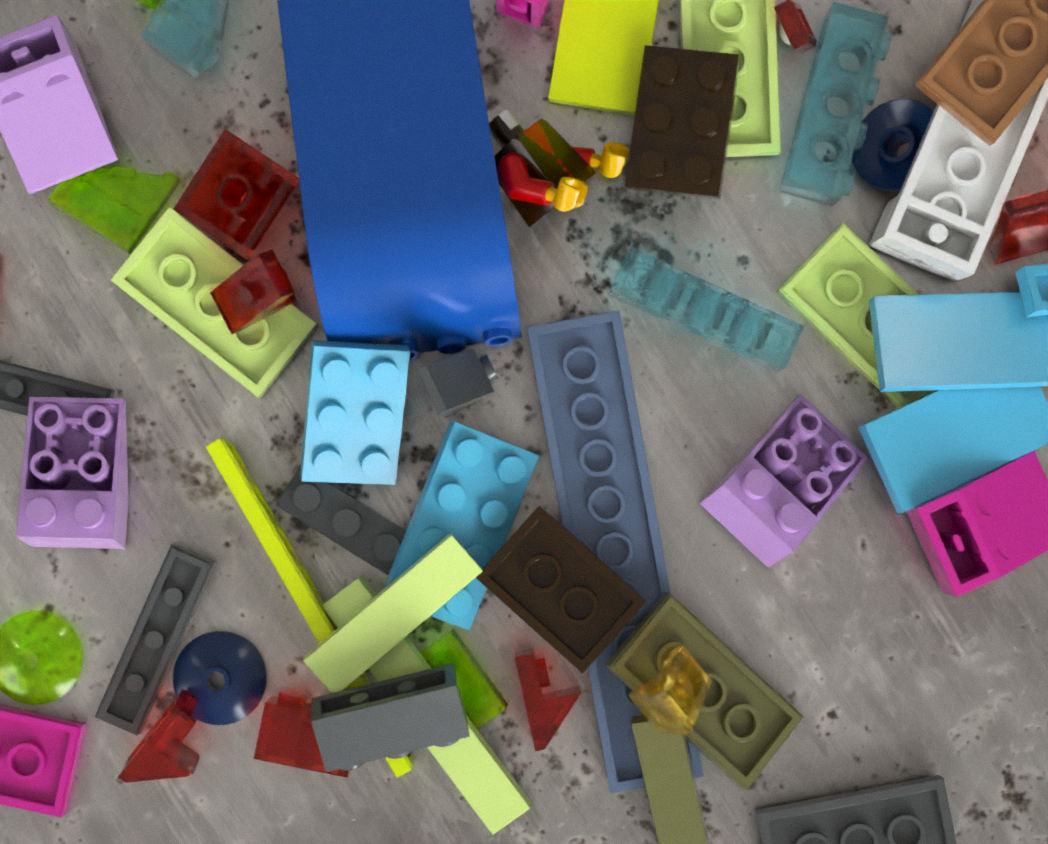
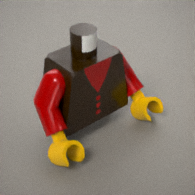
(542, 168)

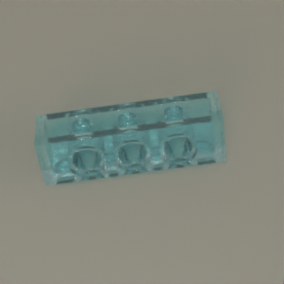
(842, 30)
(705, 310)

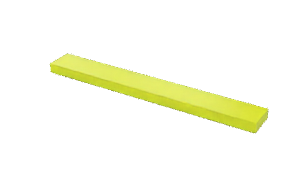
(283, 556)

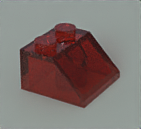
(236, 194)

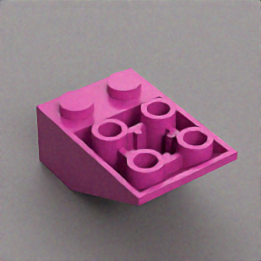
(985, 525)

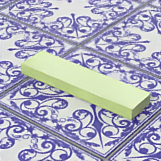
(392, 614)

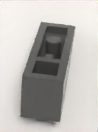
(458, 381)

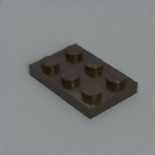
(682, 122)
(561, 589)

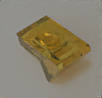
(674, 696)

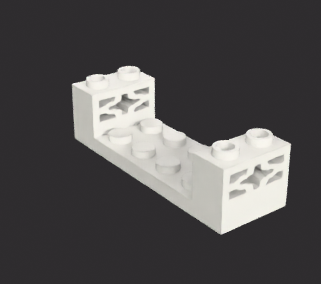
(955, 191)

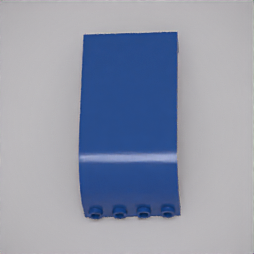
(398, 174)

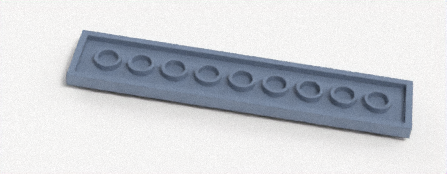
(603, 496)

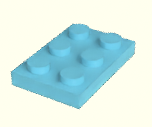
(354, 412)

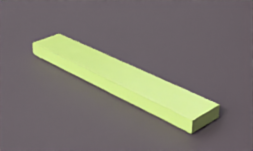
(467, 762)

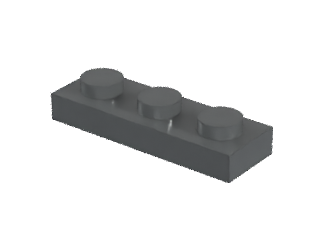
(343, 520)

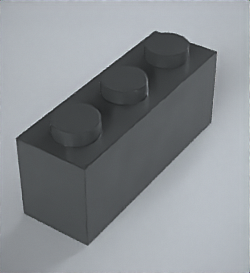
(389, 718)

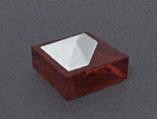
(795, 27)

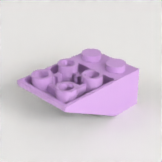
(49, 107)
(74, 474)
(784, 482)

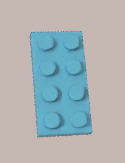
(475, 497)

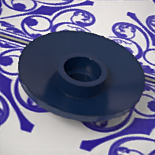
(888, 129)
(238, 663)

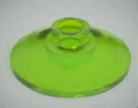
(57, 653)

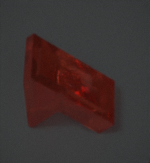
(253, 292)
(543, 710)
(161, 750)

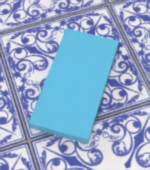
(957, 342)
(953, 439)

